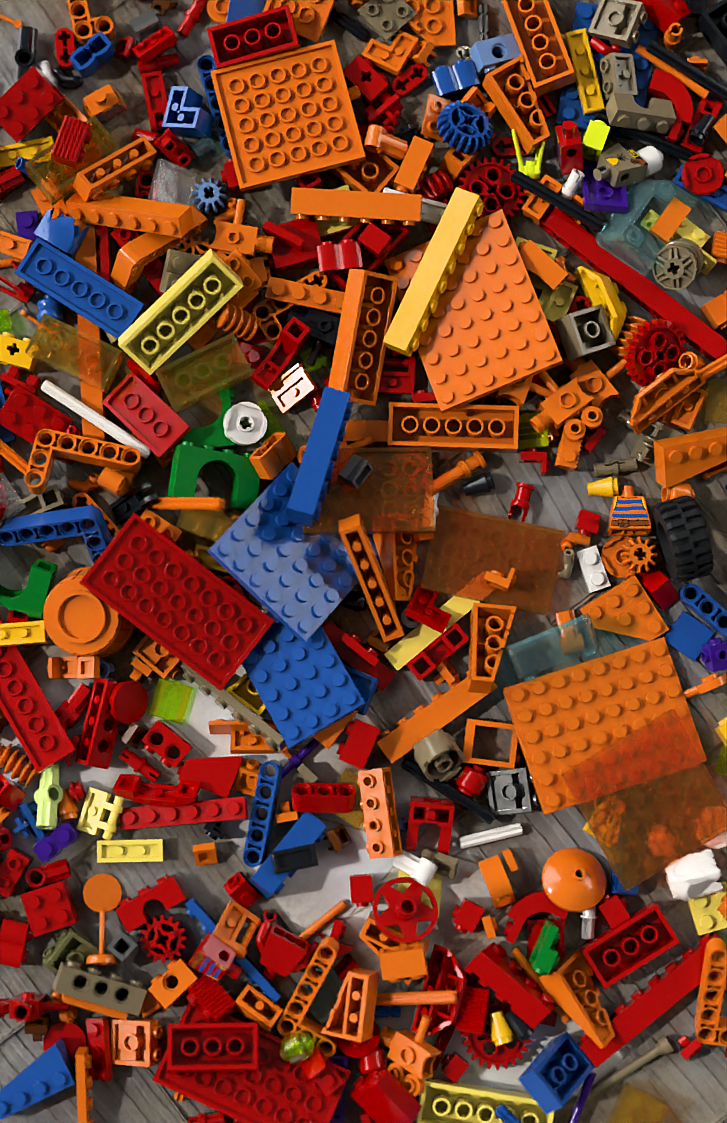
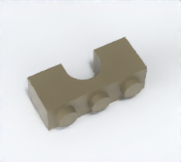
(626, 113)

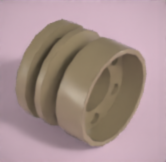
(682, 253)

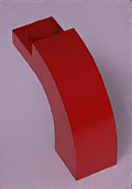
(668, 87)
(282, 354)
(526, 906)

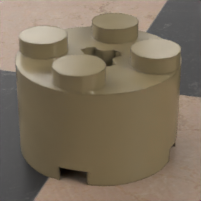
(438, 756)

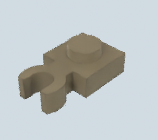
(446, 864)

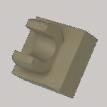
(306, 774)

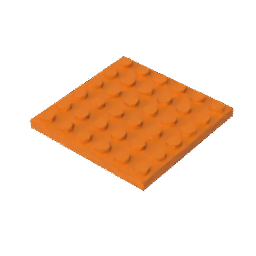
(287, 115)

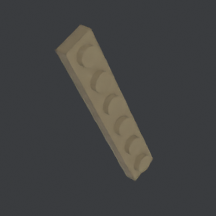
(239, 711)

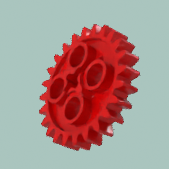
(502, 182)
(654, 350)
(502, 1053)

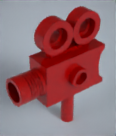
(35, 1006)

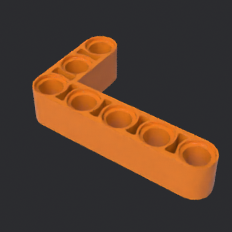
(145, 249)
(76, 453)
(118, 481)
(305, 997)
(711, 1020)

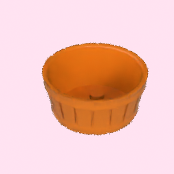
(82, 621)

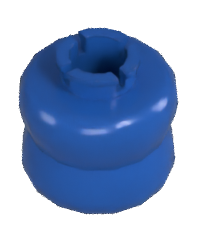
(50, 307)

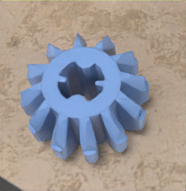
(211, 203)

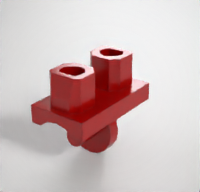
(387, 112)
(174, 148)
(12, 377)

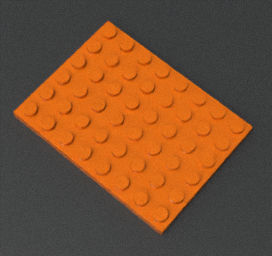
(485, 322)
(588, 708)

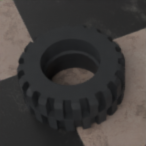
(683, 539)

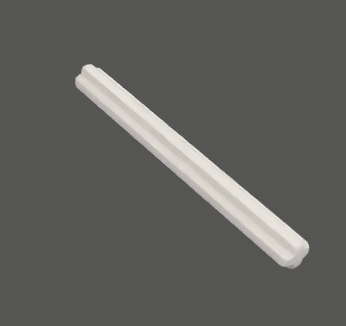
(95, 418)

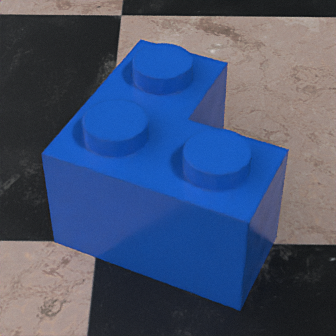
(184, 114)

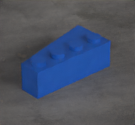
(304, 832)
(42, 1078)

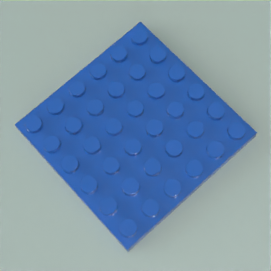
(286, 571)

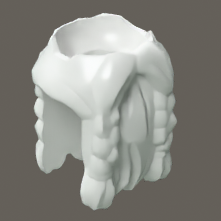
(694, 876)

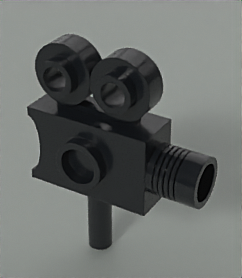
(323, 329)

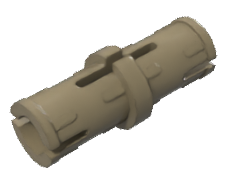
(614, 467)

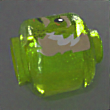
(296, 1047)

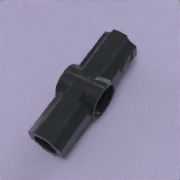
(25, 48)

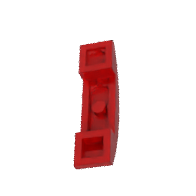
(156, 794)

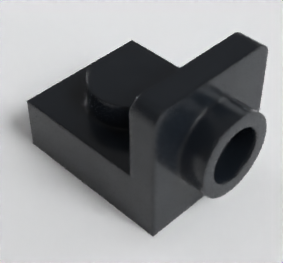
(213, 832)

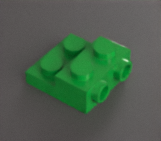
(545, 956)

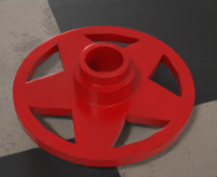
(405, 910)

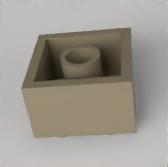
(585, 332)

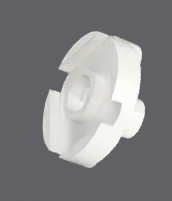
(255, 418)

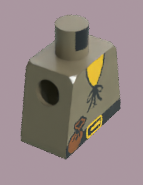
(620, 166)

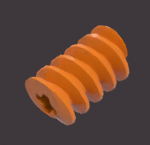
(236, 321)
(621, 343)
(17, 764)

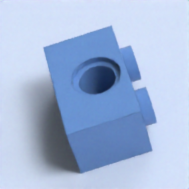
(482, 53)

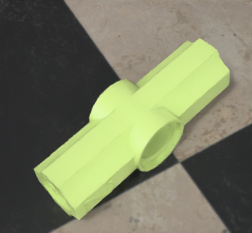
(48, 797)

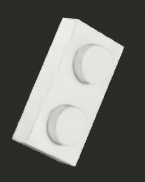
(592, 569)

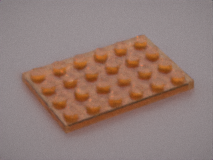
(391, 499)
(473, 543)

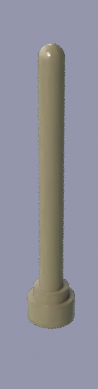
(662, 1047)

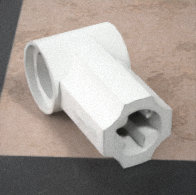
(418, 869)

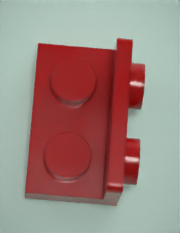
(155, 45)

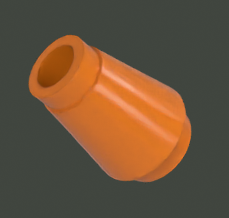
(691, 361)
(67, 808)

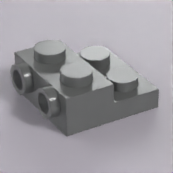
(511, 791)

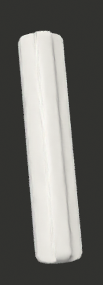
(490, 835)

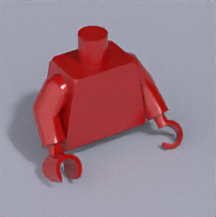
(282, 950)

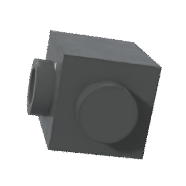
(124, 949)

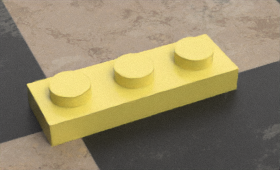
(130, 850)

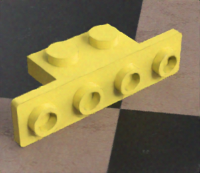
(685, 230)

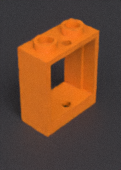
(414, 165)
(514, 755)

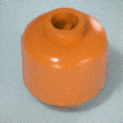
(678, 490)

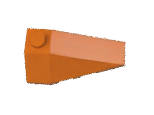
(397, 559)
(575, 993)

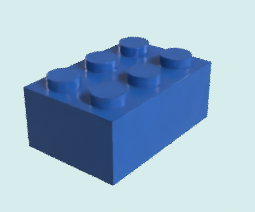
(556, 1073)

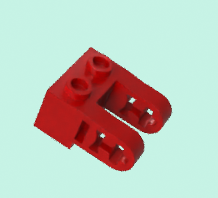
(430, 811)

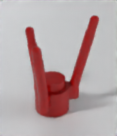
(22, 291)

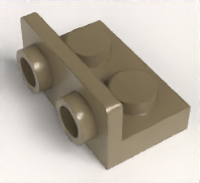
(618, 74)

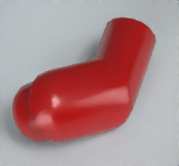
(603, 48)

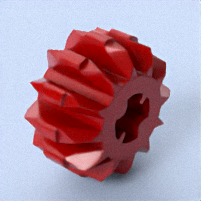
(435, 186)

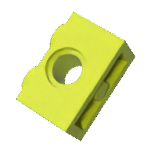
(594, 140)

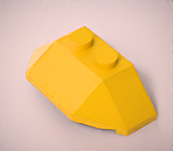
(602, 291)

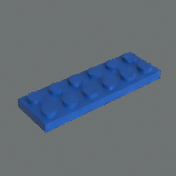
(79, 288)

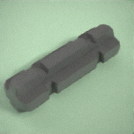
(484, 22)

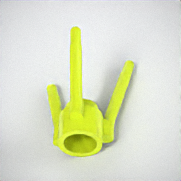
(532, 167)

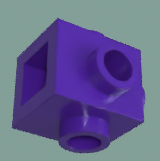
(714, 654)

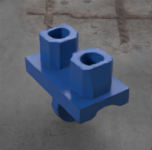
(27, 812)

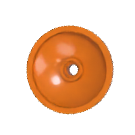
(566, 888)

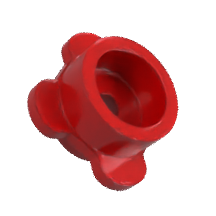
(76, 791)

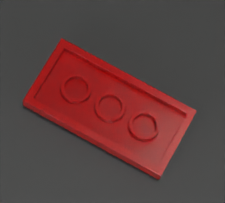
(146, 415)

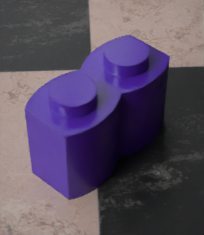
(60, 838)

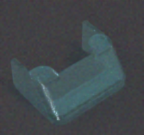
(622, 237)
(552, 647)

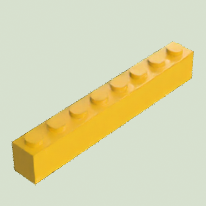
(433, 272)

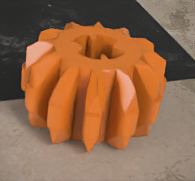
(633, 560)

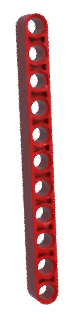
(633, 284)

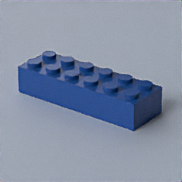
(318, 457)

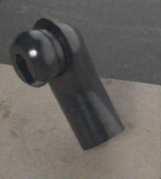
(67, 81)

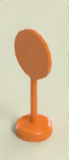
(102, 895)

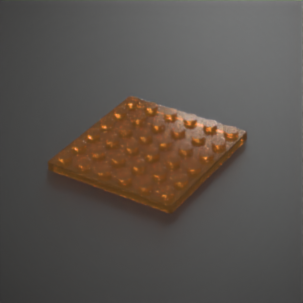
(648, 799)

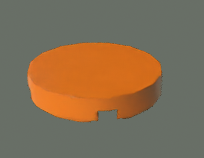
(611, 557)

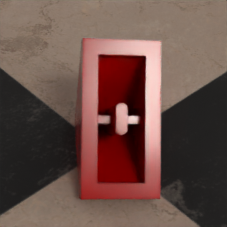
(658, 587)

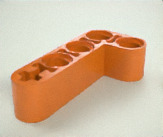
(86, 22)
(275, 313)

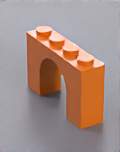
(542, 265)

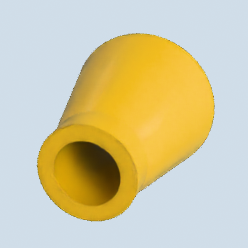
(605, 487)
(500, 1030)

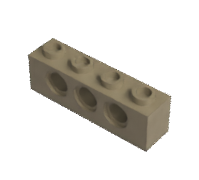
(130, 1003)

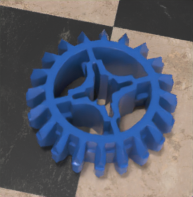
(465, 127)

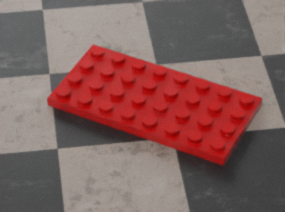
(176, 601)
(270, 1095)

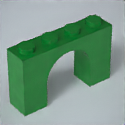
(214, 434)
(189, 460)
(33, 597)

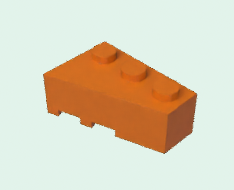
(376, 939)
(355, 1007)

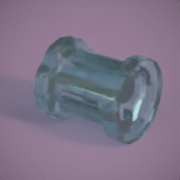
(202, 147)

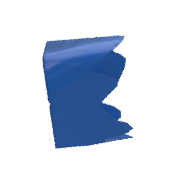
(61, 232)

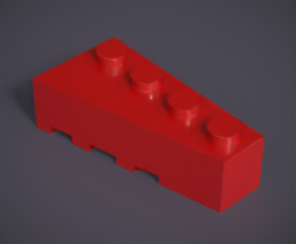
(665, 12)
(511, 984)

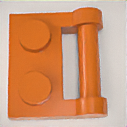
(231, 924)

